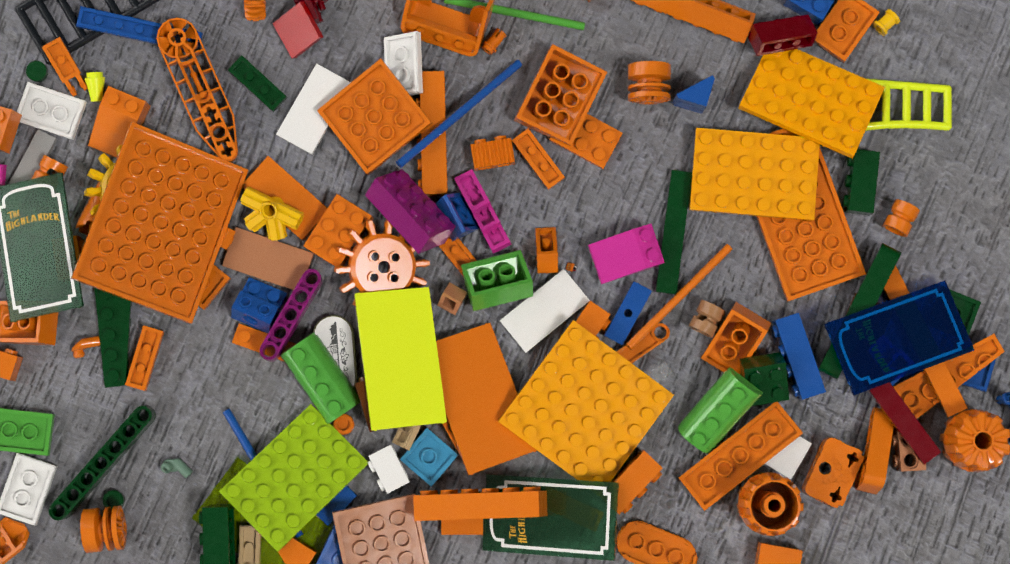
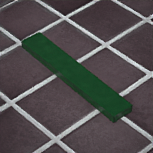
(674, 231)

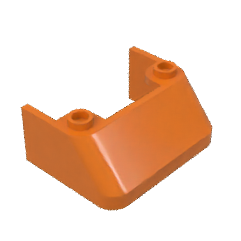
(447, 26)

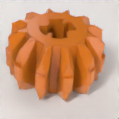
(255, 9)

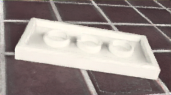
(303, 123)
(544, 310)

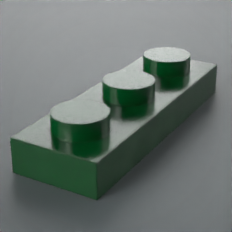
(257, 83)

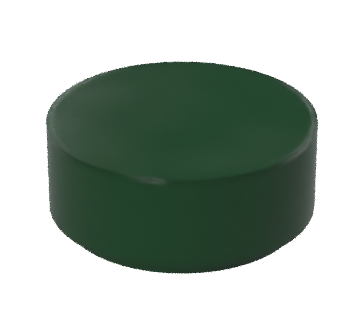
(37, 71)
(113, 498)

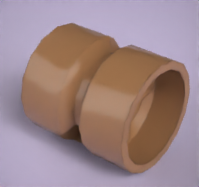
(707, 318)

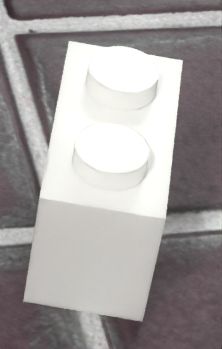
(389, 469)

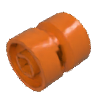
(48, 163)
(900, 220)

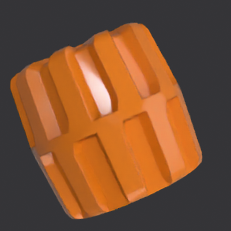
(975, 440)
(754, 502)

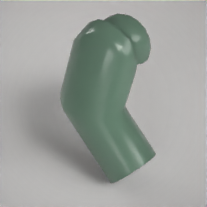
(174, 465)

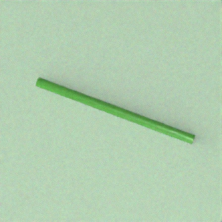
(521, 14)

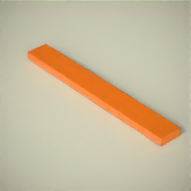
(938, 374)

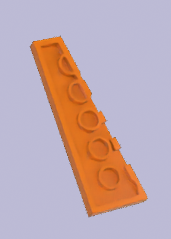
(918, 391)

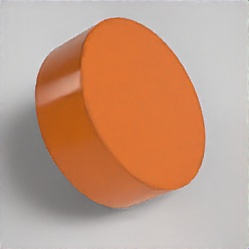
(344, 424)

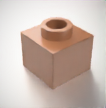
(452, 298)

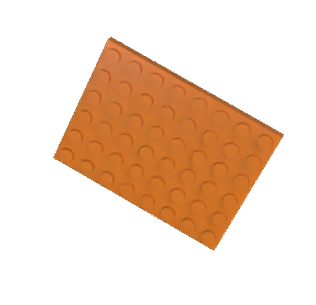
(160, 223)

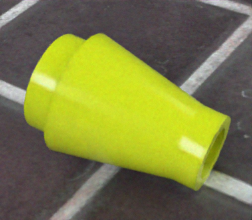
(95, 85)

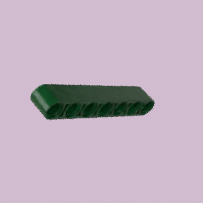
(865, 298)
(93, 467)

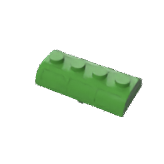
(321, 377)
(718, 410)

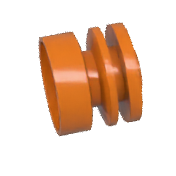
(649, 79)
(99, 529)

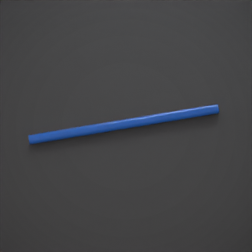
(459, 113)

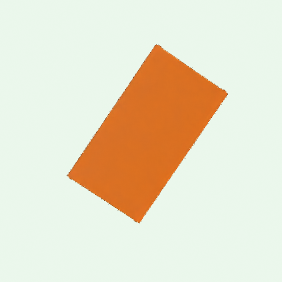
(476, 396)

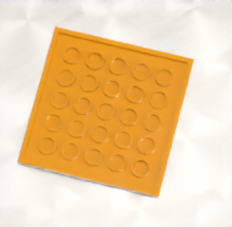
(586, 406)

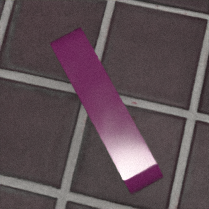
(291, 304)

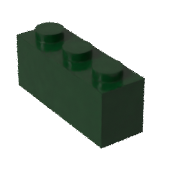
(861, 182)

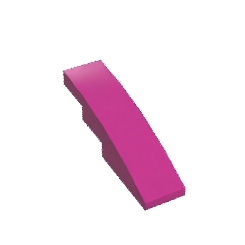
(482, 211)

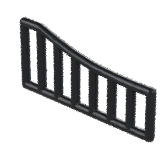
(83, 37)

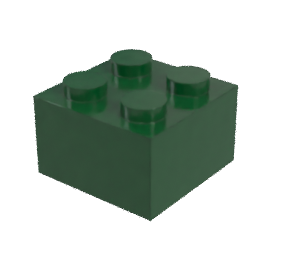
(768, 375)

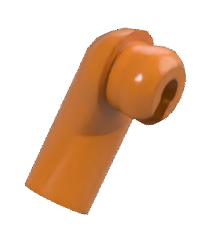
(81, 345)

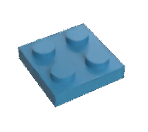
(429, 457)

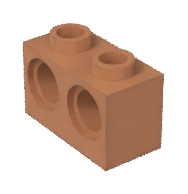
(901, 451)

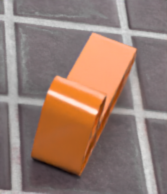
(876, 455)

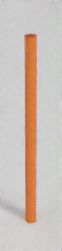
(679, 296)

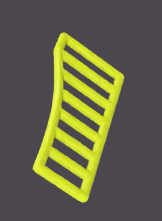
(906, 121)

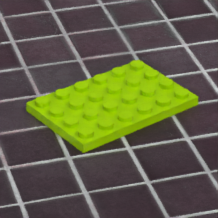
(294, 478)

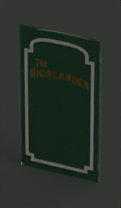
(37, 248)
(577, 525)

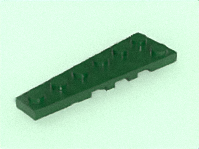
(114, 332)

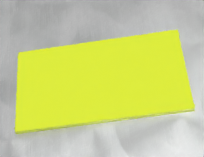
(400, 358)

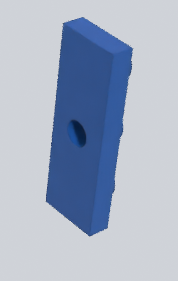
(633, 301)

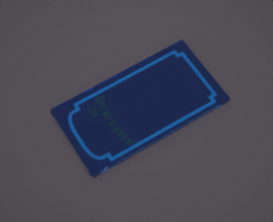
(899, 337)

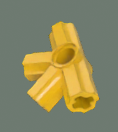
(264, 215)

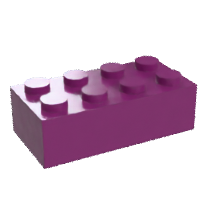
(410, 211)

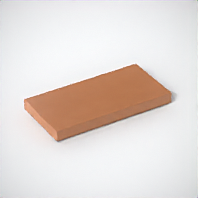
(267, 259)

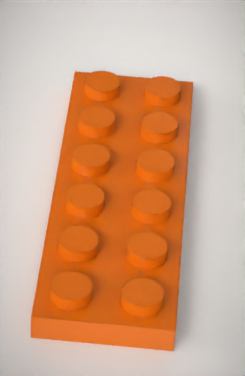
(740, 455)

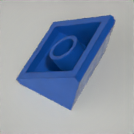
(695, 97)
(458, 212)

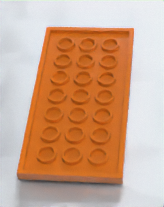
(813, 252)

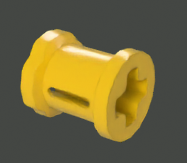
(886, 22)

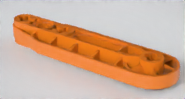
(205, 99)

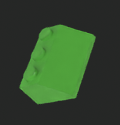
(497, 280)

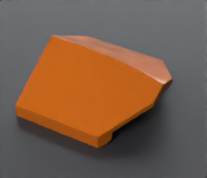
(12, 538)

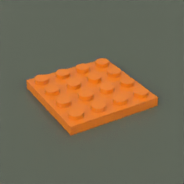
(374, 116)

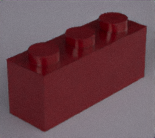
(782, 35)

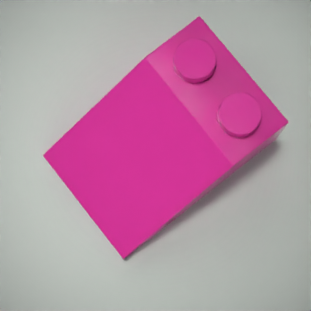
(626, 254)

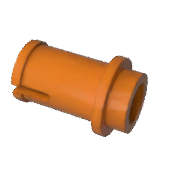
(494, 41)

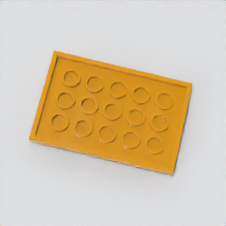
(812, 99)
(754, 174)

